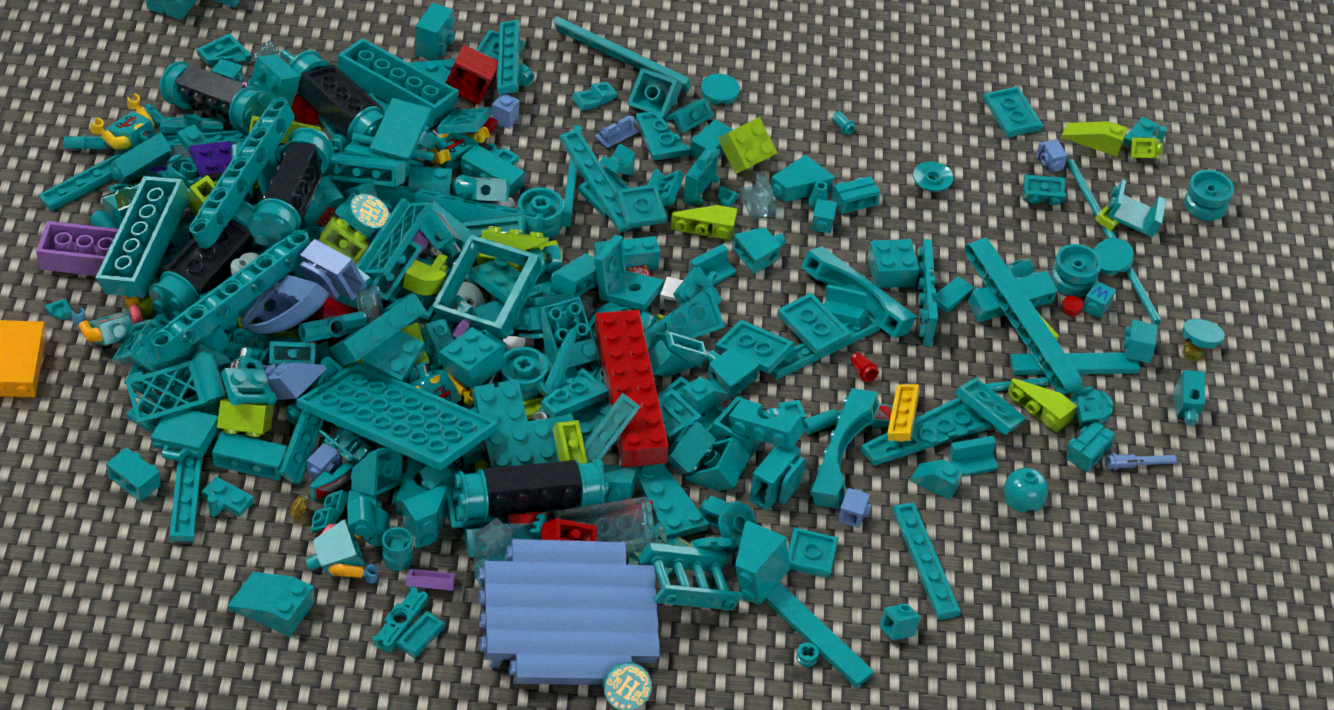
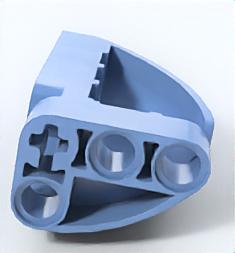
(290, 304)

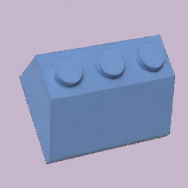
(291, 379)

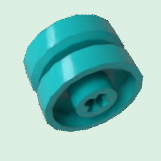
(1208, 195)
(544, 202)
(1076, 270)
(528, 367)

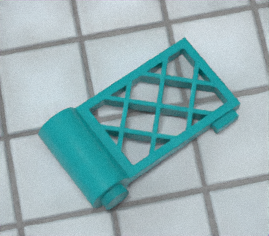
(205, 378)

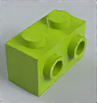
(344, 239)

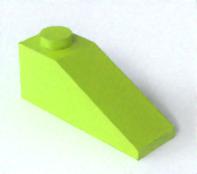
(1097, 135)

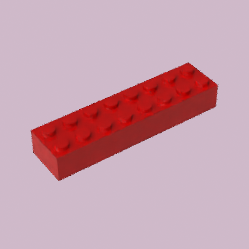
(629, 372)

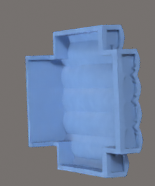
(566, 611)

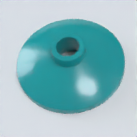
(933, 176)

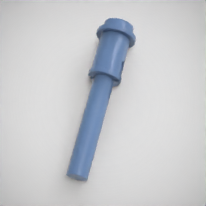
(1120, 461)

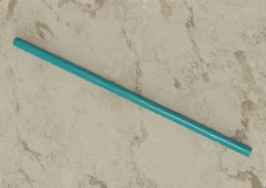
(1109, 234)

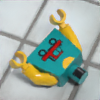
(129, 130)
(453, 146)
(441, 384)

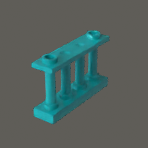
(690, 559)

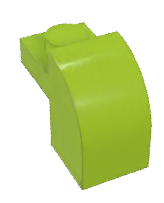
(424, 278)

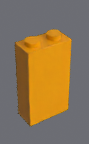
(21, 357)

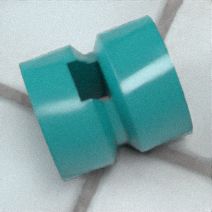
(552, 255)
(397, 548)

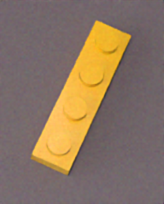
(903, 412)

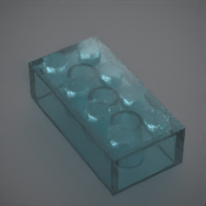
(617, 521)

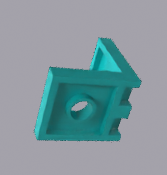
(617, 283)
(139, 349)

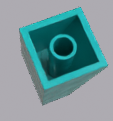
(760, 562)

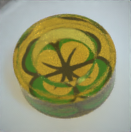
(1192, 352)
(298, 507)

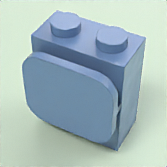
(331, 270)

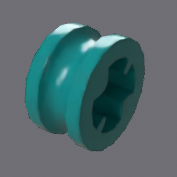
(807, 648)

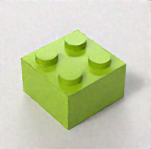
(747, 145)
(247, 417)

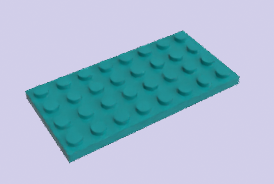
(398, 415)

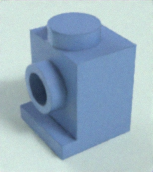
(1052, 155)
(322, 460)

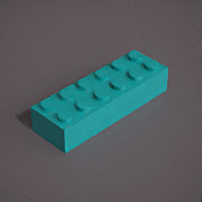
(395, 78)
(143, 237)

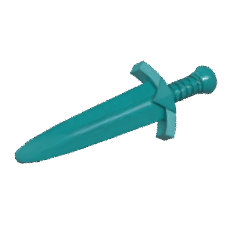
(559, 367)

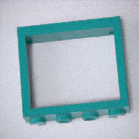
(516, 299)

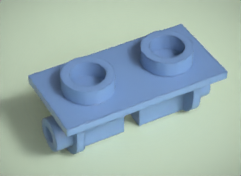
(617, 132)

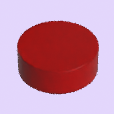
(1072, 305)

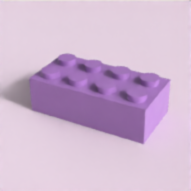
(74, 247)

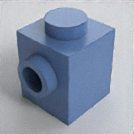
(505, 110)
(854, 508)

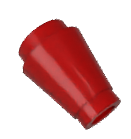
(865, 368)

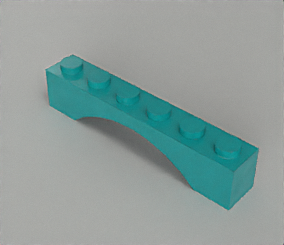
(887, 312)
(858, 413)

